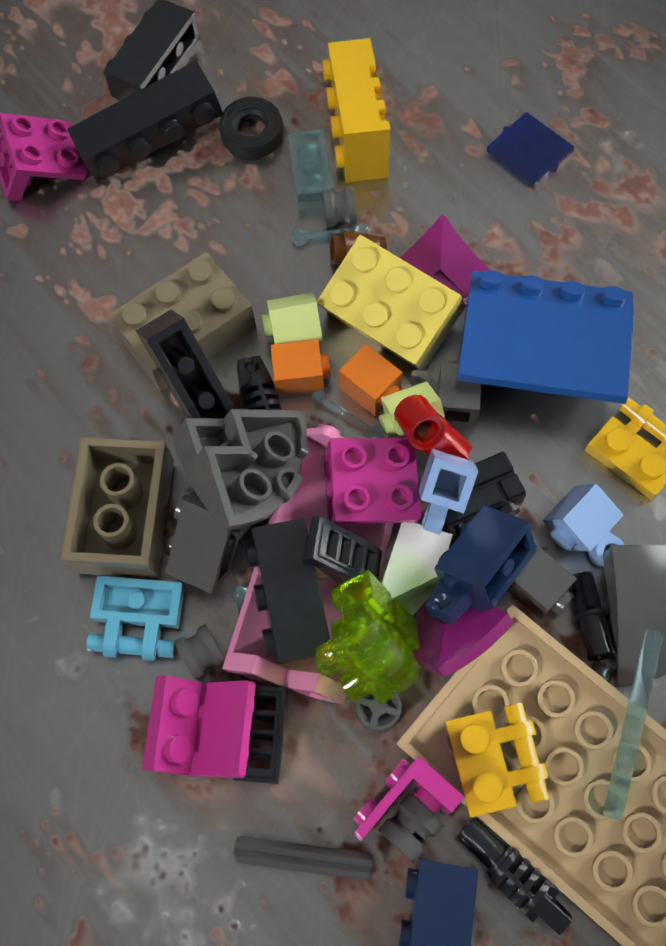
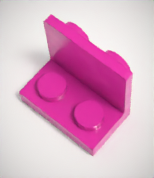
(36, 149)
(371, 481)
(199, 728)
(430, 788)

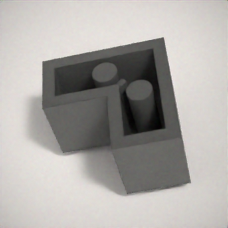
(200, 547)

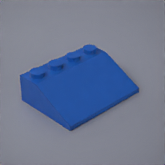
(547, 336)

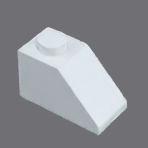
(414, 560)

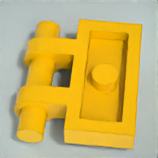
(628, 453)
(482, 764)

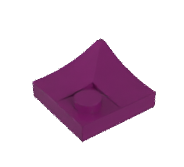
(445, 257)
(451, 647)

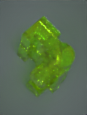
(370, 641)

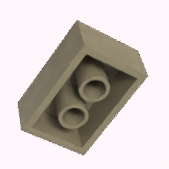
(201, 295)
(118, 508)

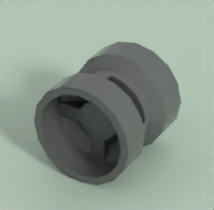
(411, 827)

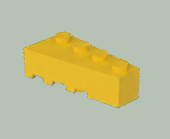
(358, 111)

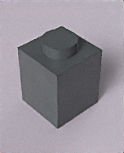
(543, 585)

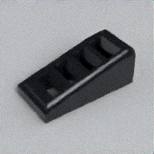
(346, 552)
(262, 775)

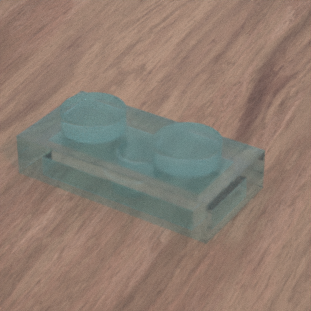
(310, 164)

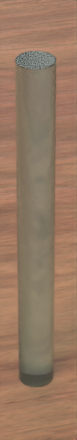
(633, 725)

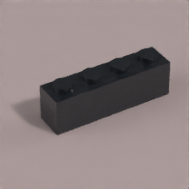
(146, 121)

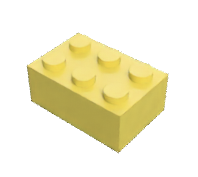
(391, 303)

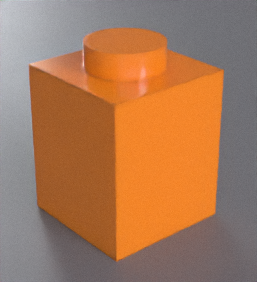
(299, 368)
(368, 378)

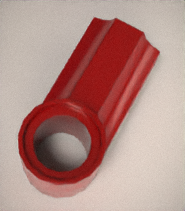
(428, 429)

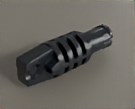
(256, 385)
(515, 877)

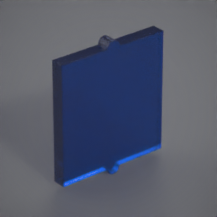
(530, 149)

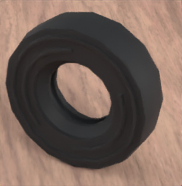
(251, 109)

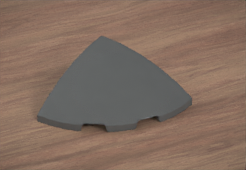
(243, 462)
(635, 604)

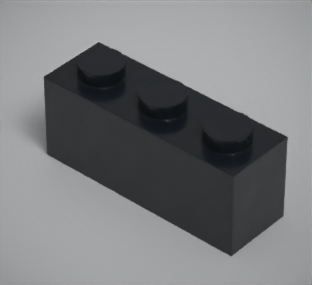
(152, 49)
(184, 367)
(287, 591)

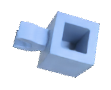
(446, 486)
(584, 522)

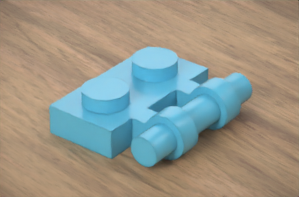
(135, 603)

